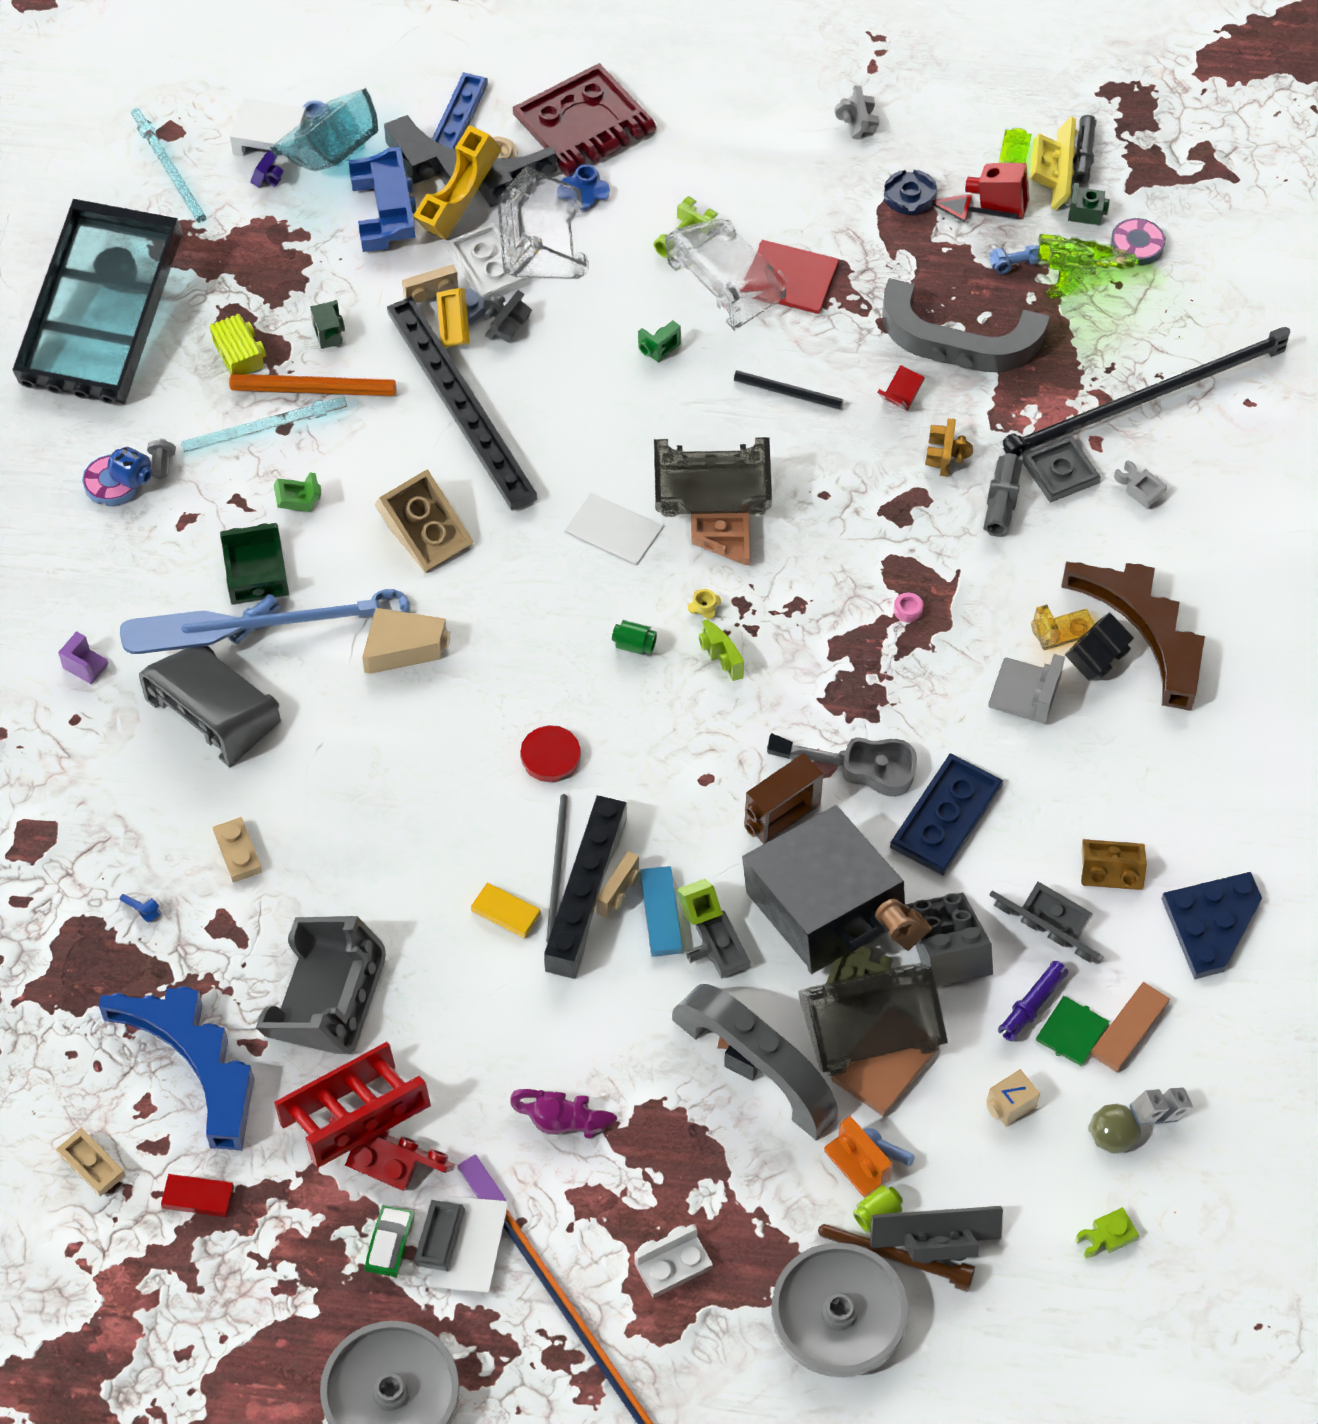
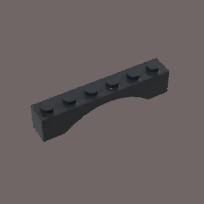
(578, 903)

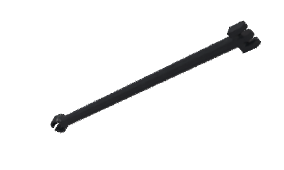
(1273, 346)

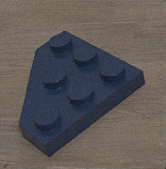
(1212, 920)

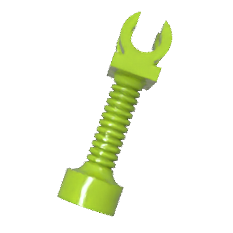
(687, 214)

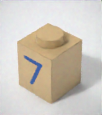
(1012, 1098)

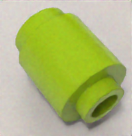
(880, 1201)

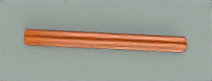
(312, 384)

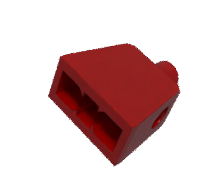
(1002, 187)

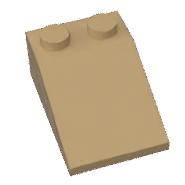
(423, 521)

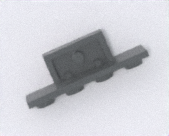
(1054, 913)
(937, 1232)

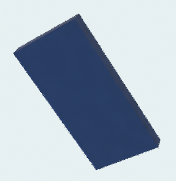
(946, 814)

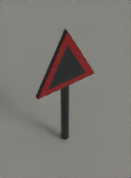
(959, 206)

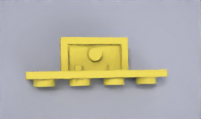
(1054, 162)

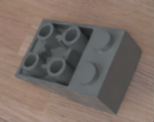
(957, 943)

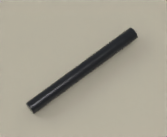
(789, 390)

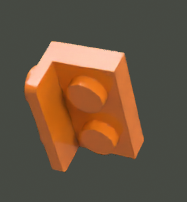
(859, 1158)

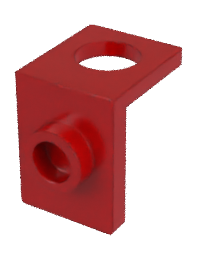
(903, 388)

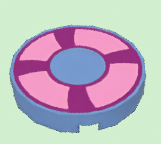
(101, 487)

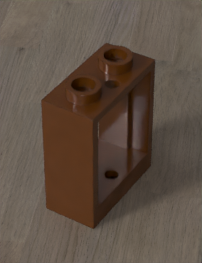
(783, 798)

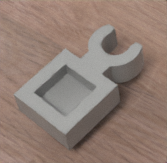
(1142, 487)

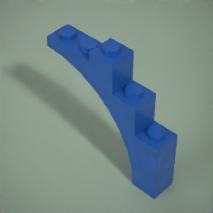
(204, 1048)

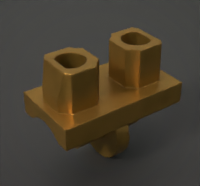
(958, 448)

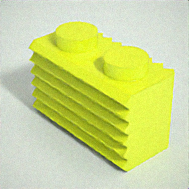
(237, 345)

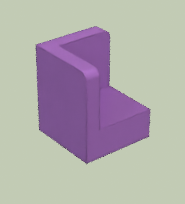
(80, 660)

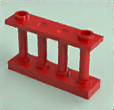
(361, 1124)

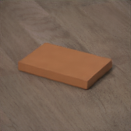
(882, 1078)

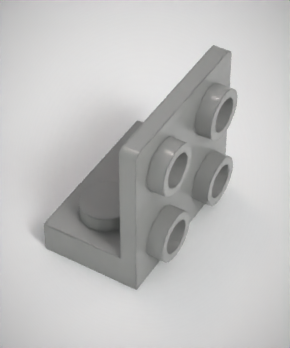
(1027, 688)

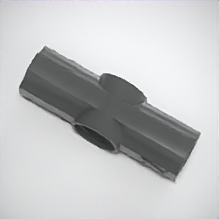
(1003, 495)

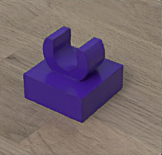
(267, 171)

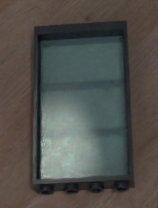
(98, 301)

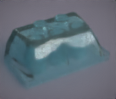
(331, 133)

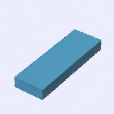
(661, 911)

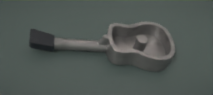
(882, 765)

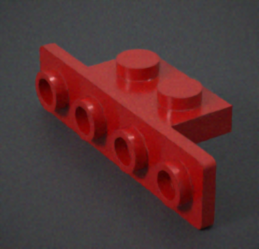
(394, 1159)

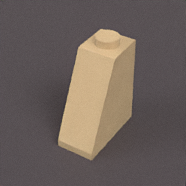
(403, 640)

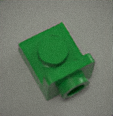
(660, 344)

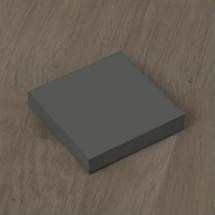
(1061, 469)

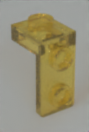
(1059, 630)

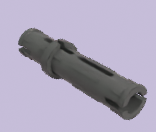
(1084, 156)

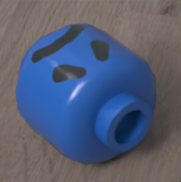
(129, 467)

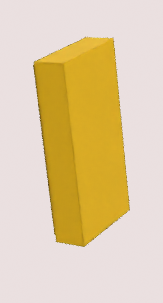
(453, 318)
(505, 910)

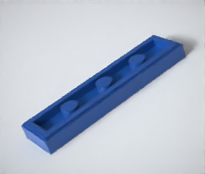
(460, 109)

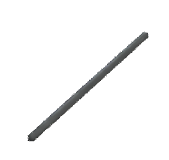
(557, 864)

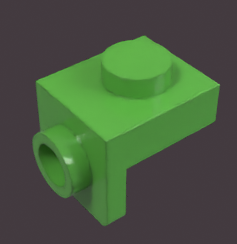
(297, 494)

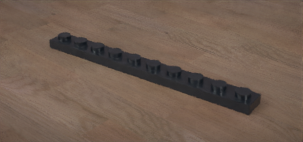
(462, 403)

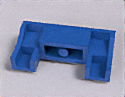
(395, 208)

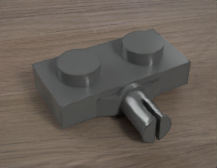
(720, 946)

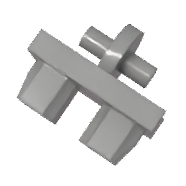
(856, 113)

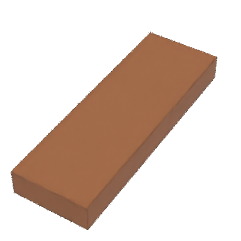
(1130, 1026)

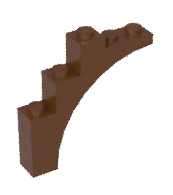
(1155, 618)

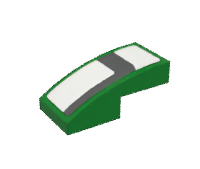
(389, 1241)

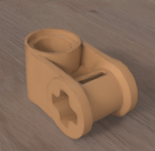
(904, 924)

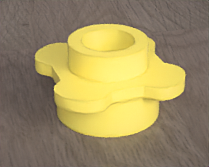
(704, 596)

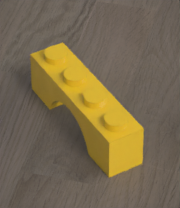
(474, 158)

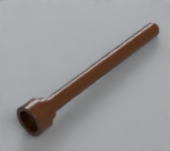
(958, 1274)

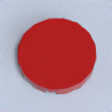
(550, 753)

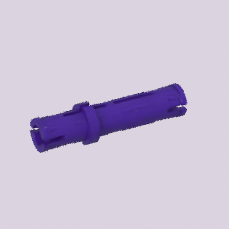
(1025, 1010)

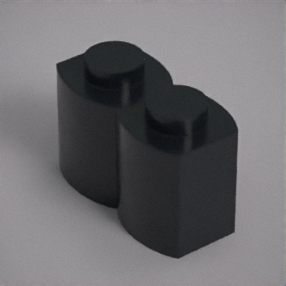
(1099, 646)

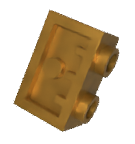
(1113, 864)

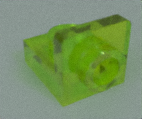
(1015, 146)

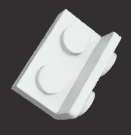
(672, 1260)

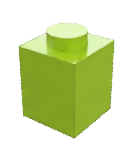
(699, 901)

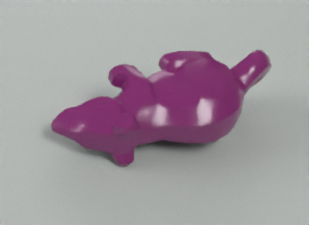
(556, 1115)

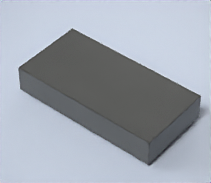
(439, 1235)

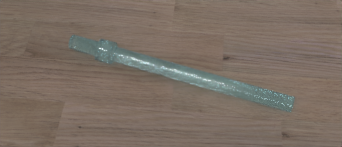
(148, 132)
(317, 409)

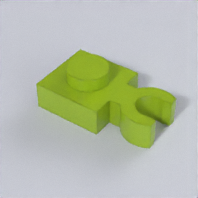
(1111, 1231)

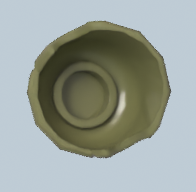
(1114, 1128)

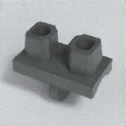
(501, 325)

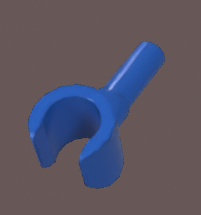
(148, 910)

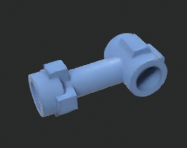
(1002, 262)

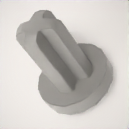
(160, 452)

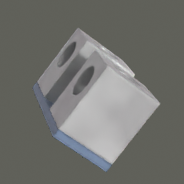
(1156, 1108)

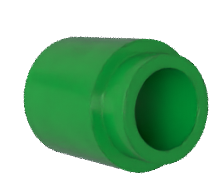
(634, 637)

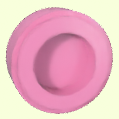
(908, 607)

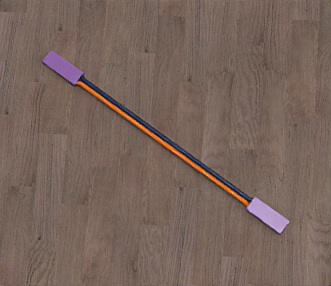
(486, 1188)

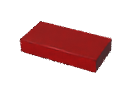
(197, 1195)

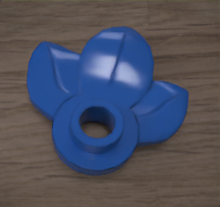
(590, 184)

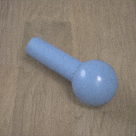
(889, 1149)

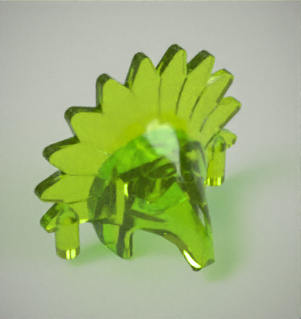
(1078, 260)

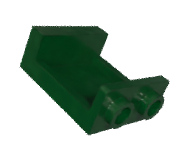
(254, 563)

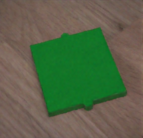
(1072, 1030)

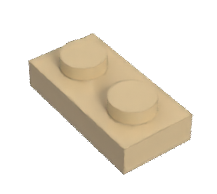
(427, 284)
(237, 849)
(614, 891)
(90, 1162)

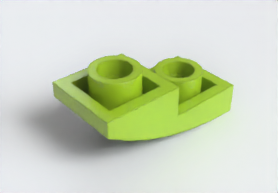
(721, 647)

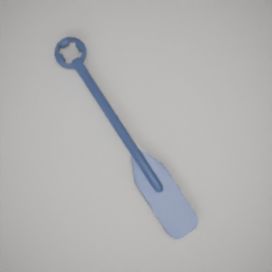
(208, 627)

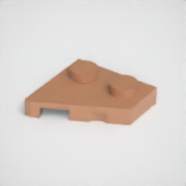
(723, 534)

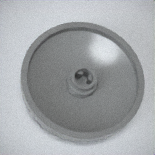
(839, 1309)
(390, 1377)

